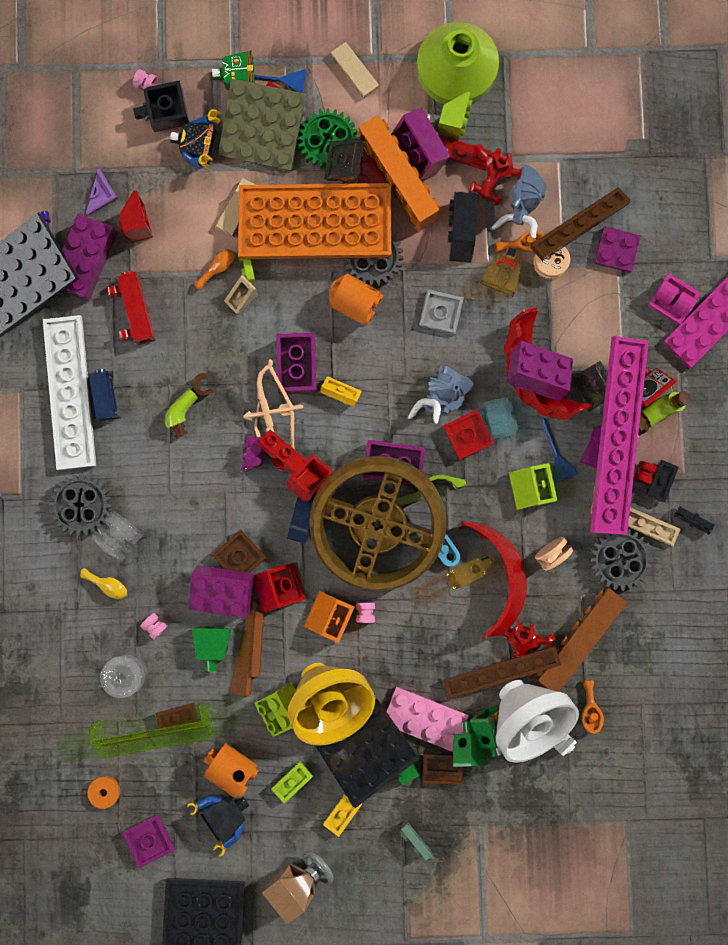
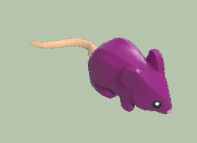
(253, 451)

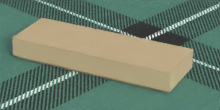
(354, 69)
(230, 218)
(652, 527)

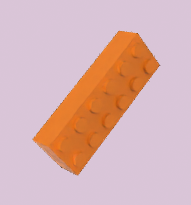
(395, 169)

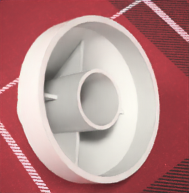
(532, 720)

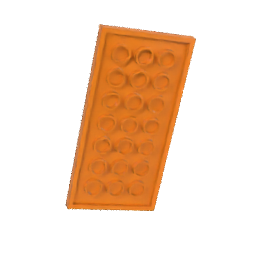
(314, 221)

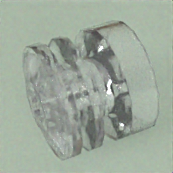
(116, 536)
(128, 665)

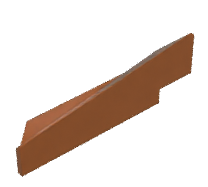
(250, 652)

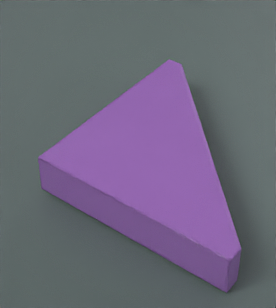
(101, 194)

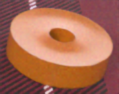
(103, 801)

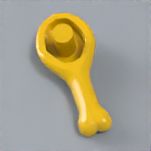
(110, 586)

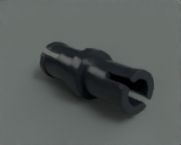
(694, 520)

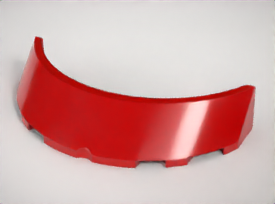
(522, 330)
(515, 576)

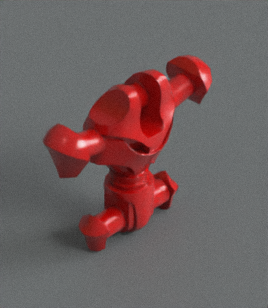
(497, 167)
(525, 639)

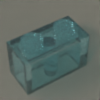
(500, 418)

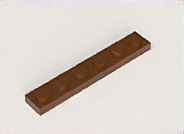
(580, 224)
(502, 672)

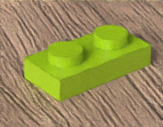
(247, 271)
(292, 782)

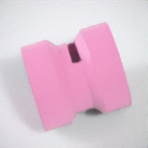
(143, 80)
(365, 612)
(153, 626)

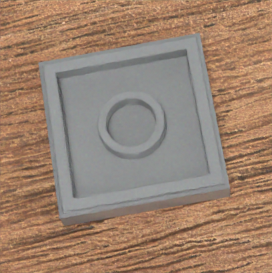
(441, 312)

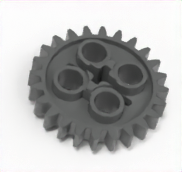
(371, 272)
(63, 505)
(625, 576)

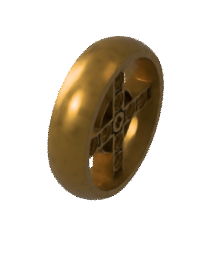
(429, 541)

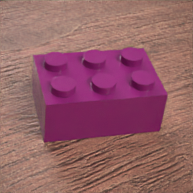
(421, 143)
(297, 363)
(540, 371)
(411, 454)
(221, 591)

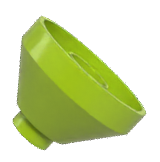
(457, 61)

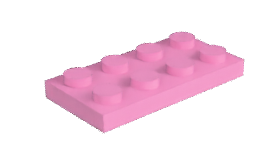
(425, 718)

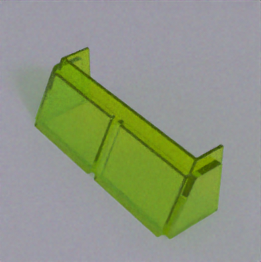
(150, 739)

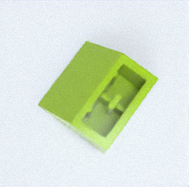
(455, 117)
(533, 486)
(274, 709)

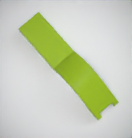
(455, 482)

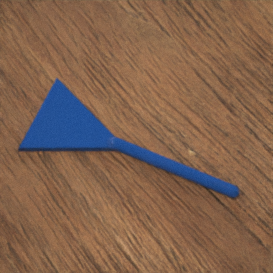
(295, 80)
(562, 469)

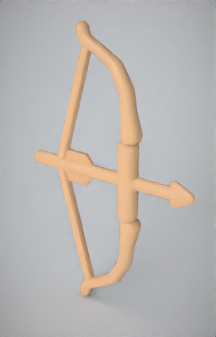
(284, 409)

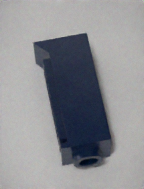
(103, 395)

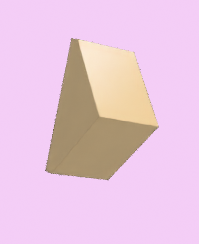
(241, 295)

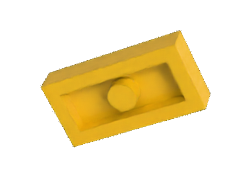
(340, 391)
(340, 816)

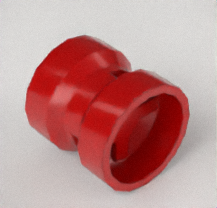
(645, 473)

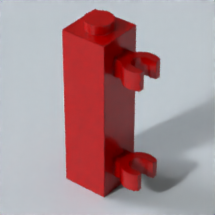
(136, 308)

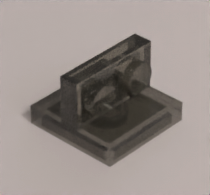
(344, 161)
(591, 384)

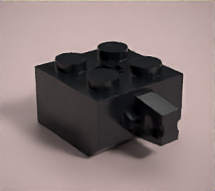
(154, 109)

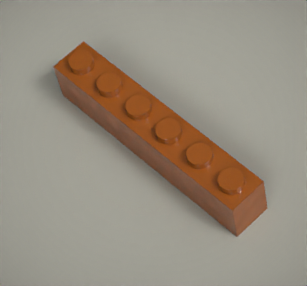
(583, 638)

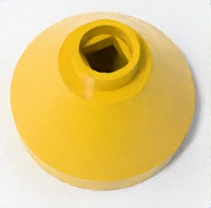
(329, 704)

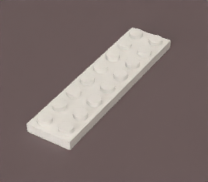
(69, 392)

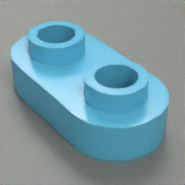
(448, 547)

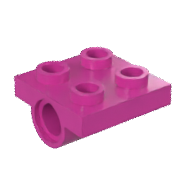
(674, 299)

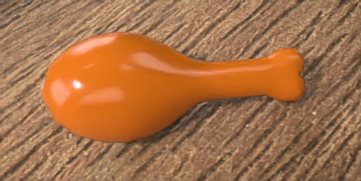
(523, 242)
(219, 264)
(591, 716)

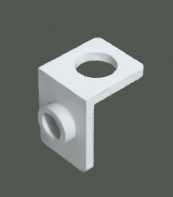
(566, 745)

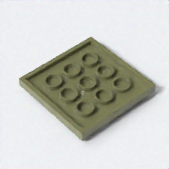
(261, 124)

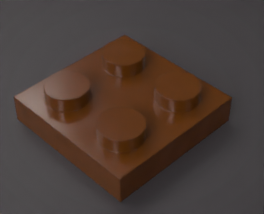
(239, 554)

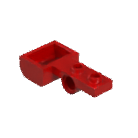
(306, 474)

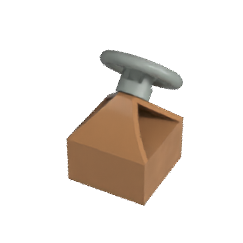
(294, 888)

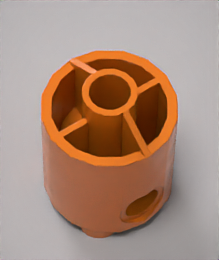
(354, 298)
(224, 764)

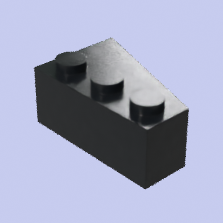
(463, 226)

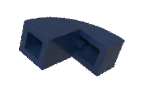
(299, 525)

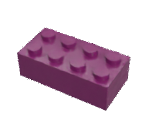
(87, 253)

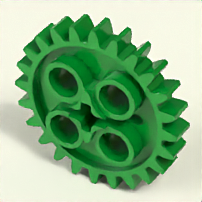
(312, 131)

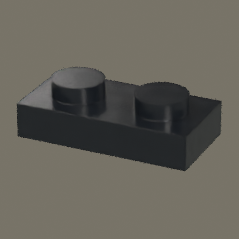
(662, 481)

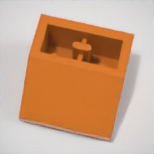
(329, 616)

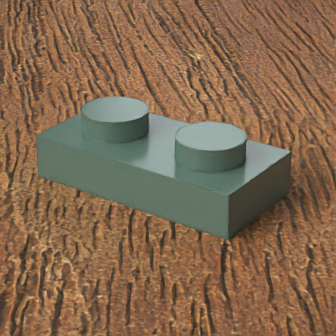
(410, 834)

